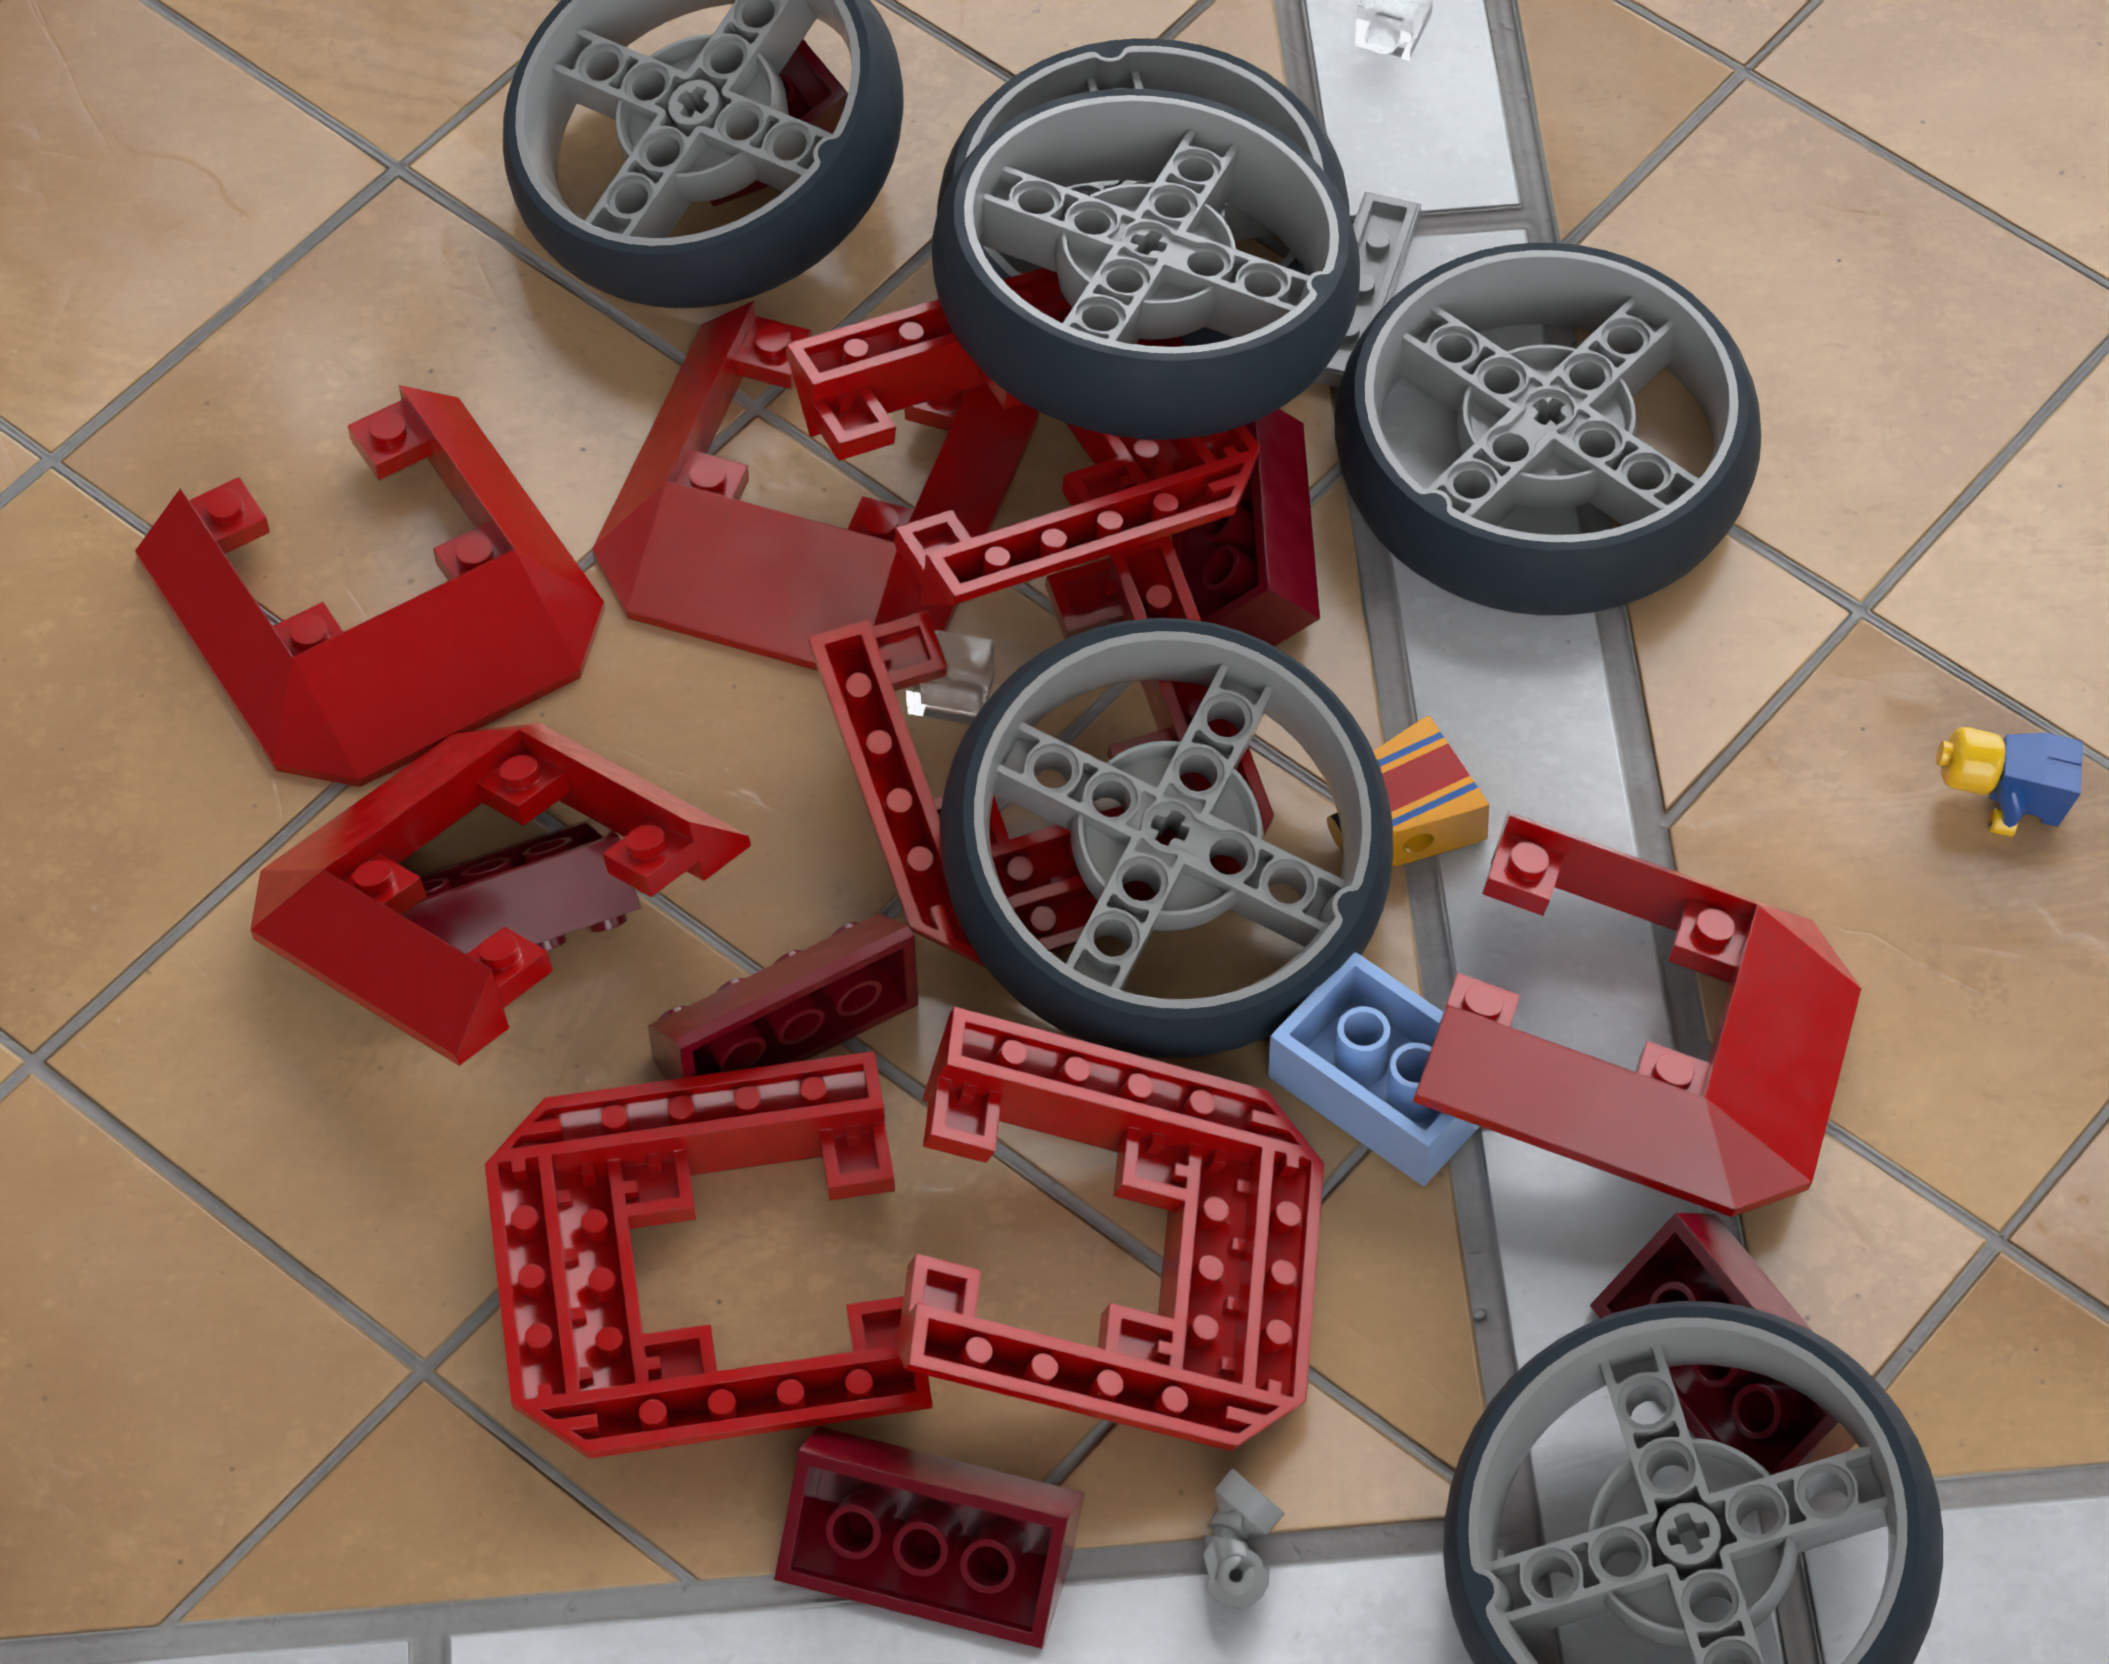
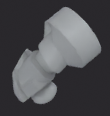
(1234, 1570)

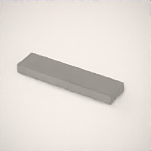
(1384, 237)

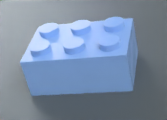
(1358, 1060)

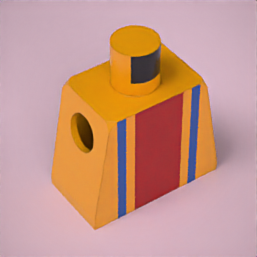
(1429, 795)

